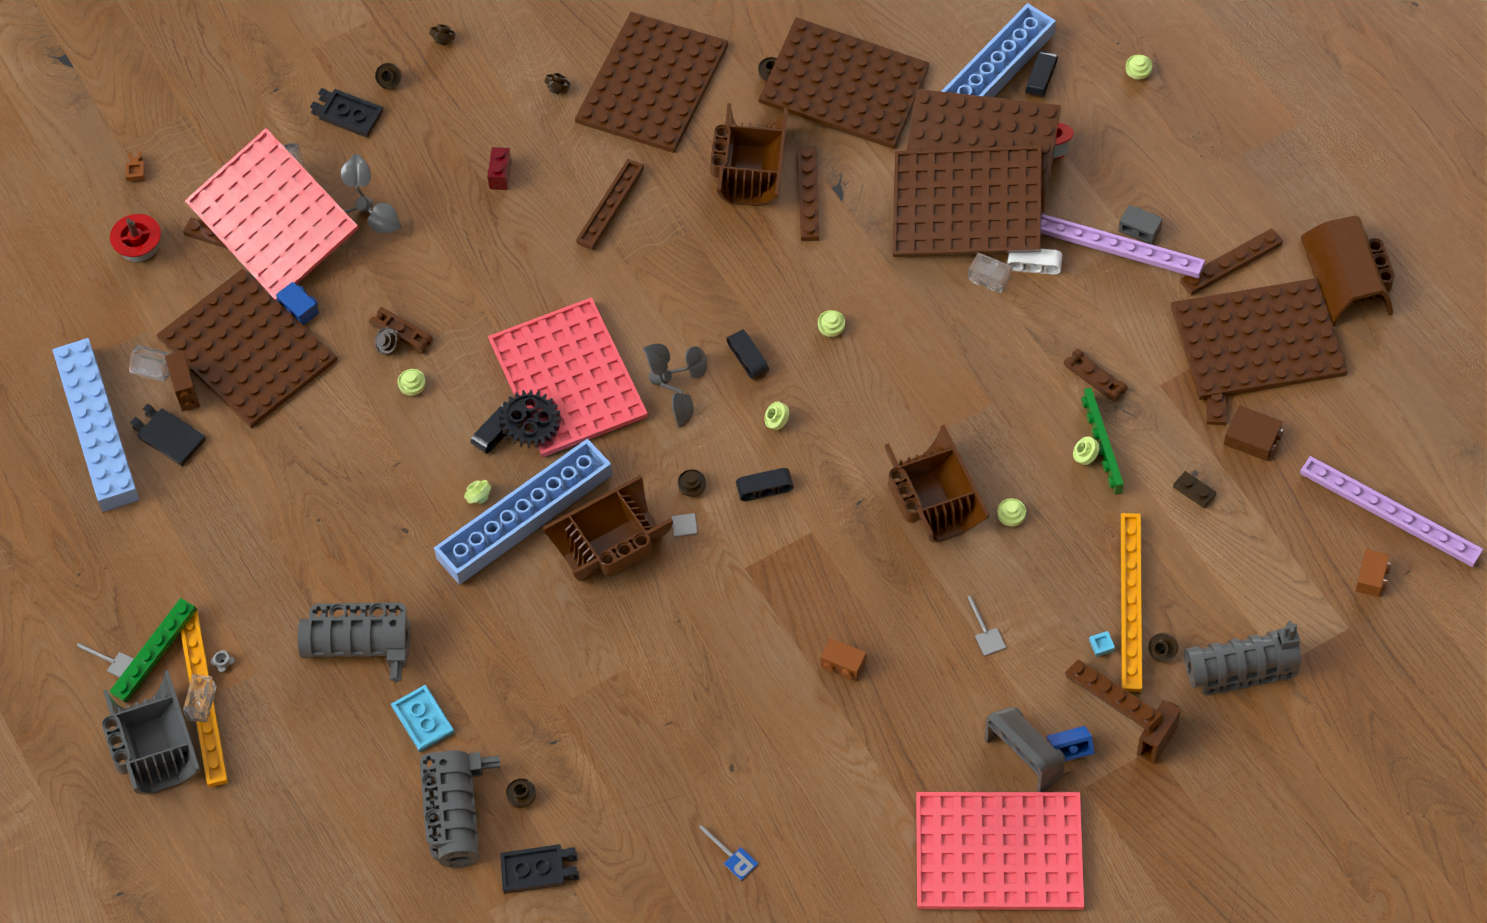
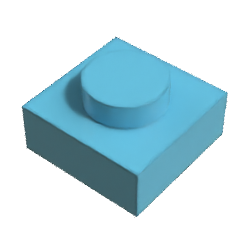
(1101, 644)

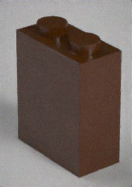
(182, 381)
(1254, 433)
(1153, 743)

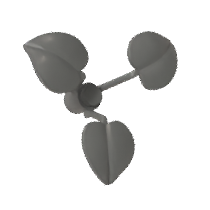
(383, 217)
(658, 358)

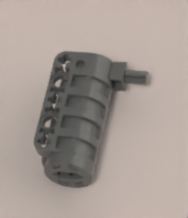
(357, 635)
(1244, 662)
(453, 805)

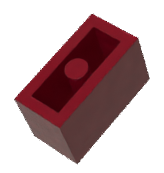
(499, 168)

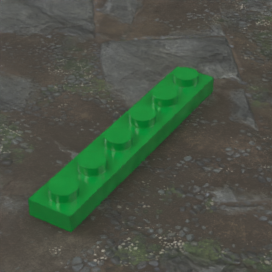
(1099, 433)
(153, 650)

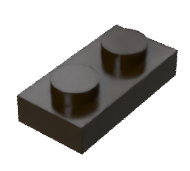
(1194, 489)

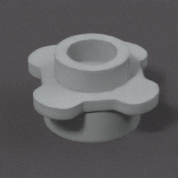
(222, 655)

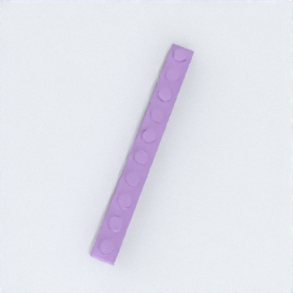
(1121, 246)
(1391, 511)

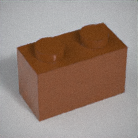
(1372, 573)
(843, 659)

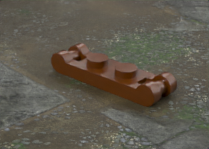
(406, 330)
(1095, 375)

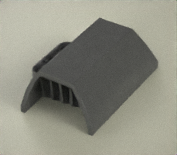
(151, 740)

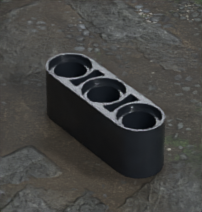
(1041, 73)
(747, 354)
(489, 434)
(764, 484)

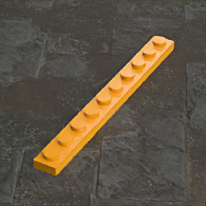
(1131, 603)
(208, 731)

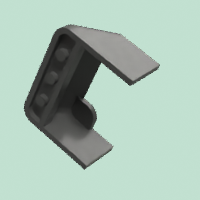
(1027, 744)

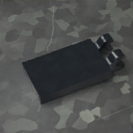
(347, 111)
(168, 435)
(537, 868)

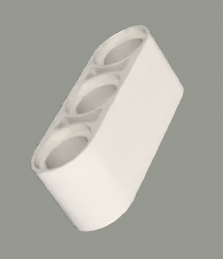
(1041, 262)

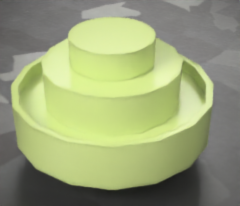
(1138, 67)
(831, 323)
(411, 382)
(776, 415)
(1086, 450)
(477, 492)
(1011, 512)

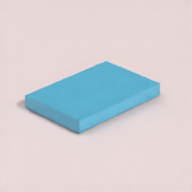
(422, 718)

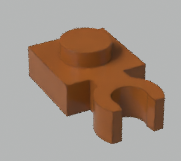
(135, 168)

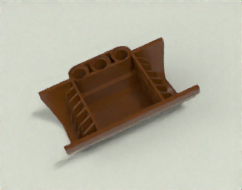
(748, 160)
(1347, 264)
(937, 490)
(607, 531)

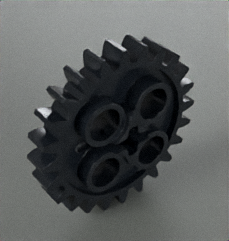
(517, 408)

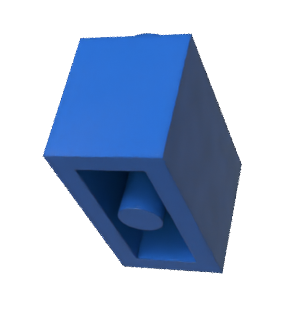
(298, 303)
(1073, 743)

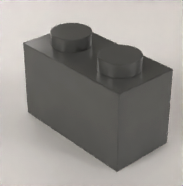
(1140, 224)

